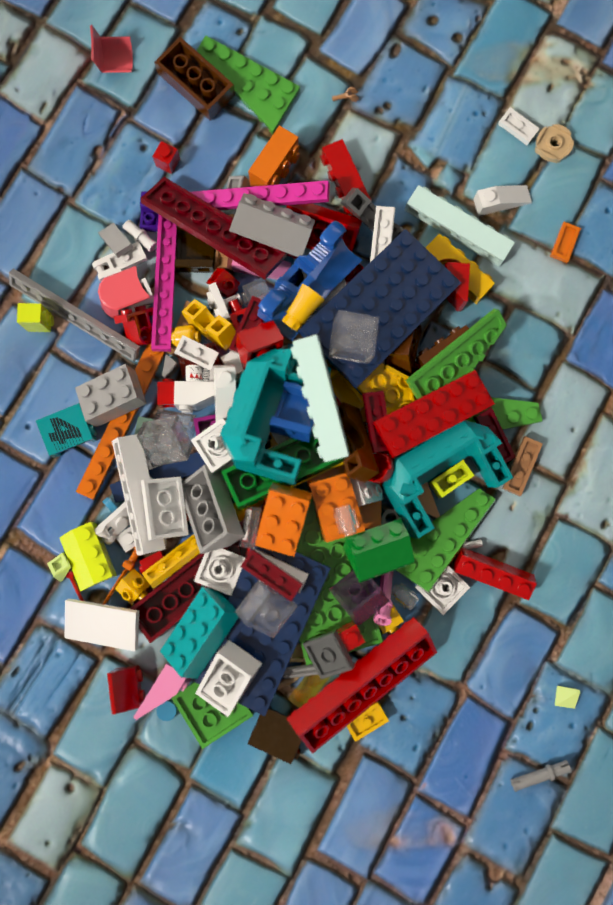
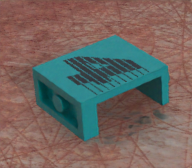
(65, 430)

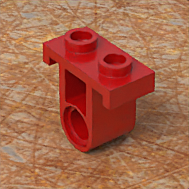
(136, 324)

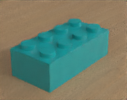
(199, 633)

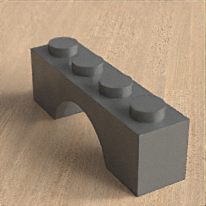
(364, 209)

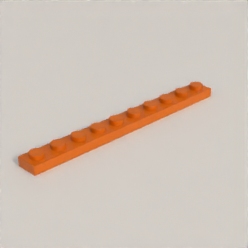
(104, 454)

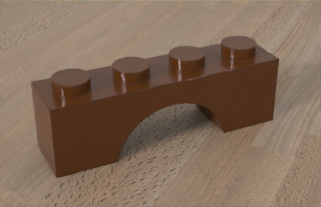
(361, 462)

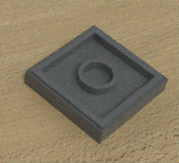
(328, 654)

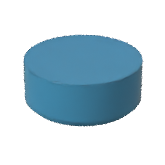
(110, 504)
(167, 710)

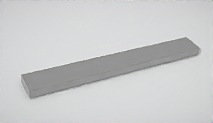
(74, 315)

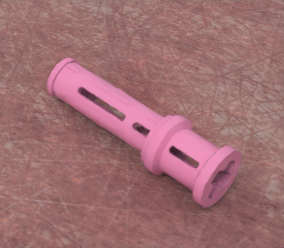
(383, 615)

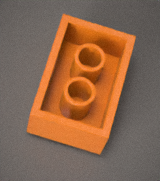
(275, 159)
(327, 496)
(283, 518)

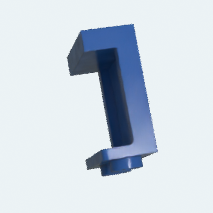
(292, 415)

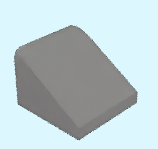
(237, 182)
(169, 368)

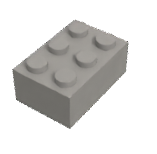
(110, 395)

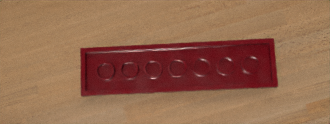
(210, 227)

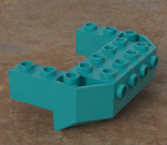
(251, 412)
(434, 457)

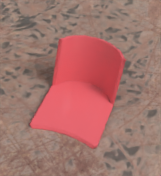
(111, 53)
(120, 291)

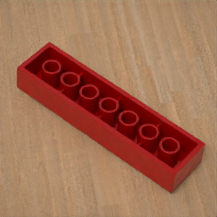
(363, 685)

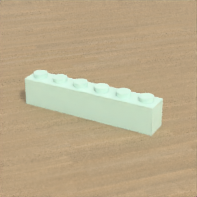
(459, 226)
(321, 398)

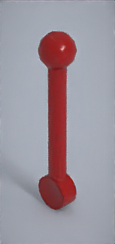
(70, 575)

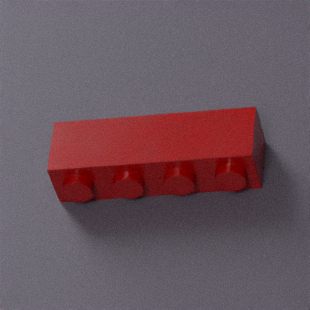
(342, 170)
(495, 573)

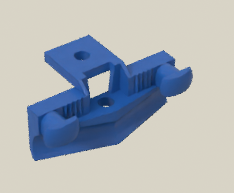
(326, 268)

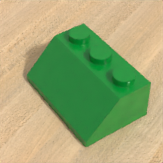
(379, 550)

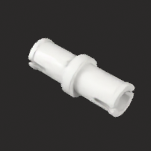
(140, 235)

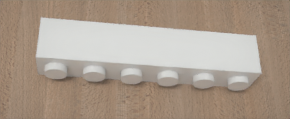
(132, 470)

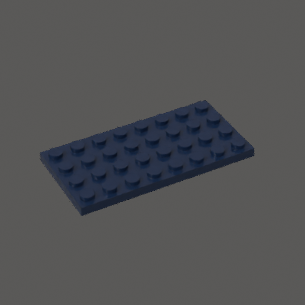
(397, 287)
(276, 651)

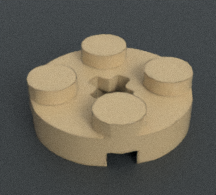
(554, 153)

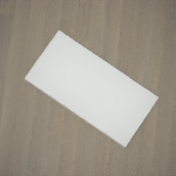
(101, 624)

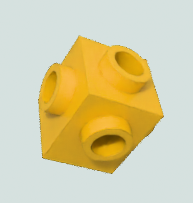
(133, 587)

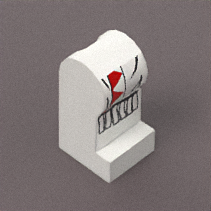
(199, 373)

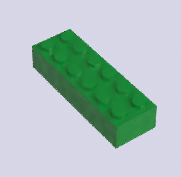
(252, 488)

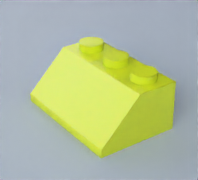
(87, 556)

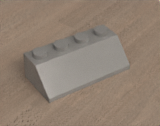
(272, 225)
(210, 510)

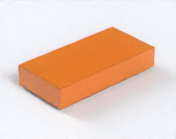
(565, 242)

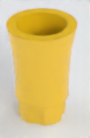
(302, 307)

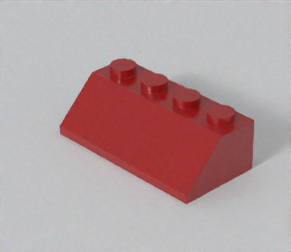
(323, 218)

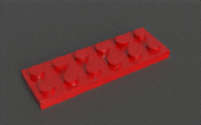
(433, 413)

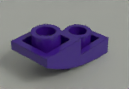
(148, 217)

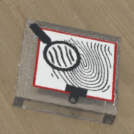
(250, 527)

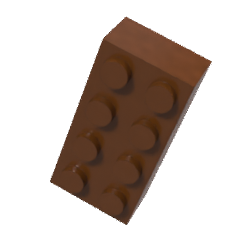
(195, 78)

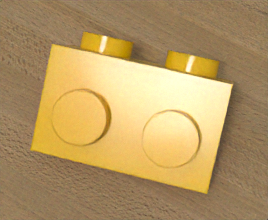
(367, 722)

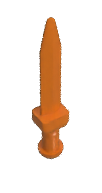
(128, 565)

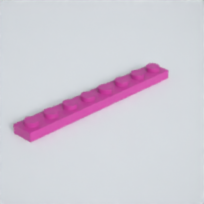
(278, 194)
(164, 286)

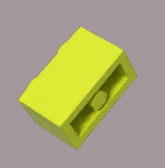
(34, 317)
(451, 479)

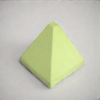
(59, 567)
(566, 697)

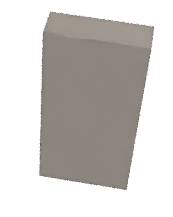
(115, 240)

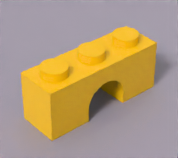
(215, 329)

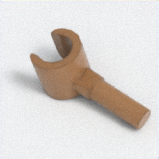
(350, 93)

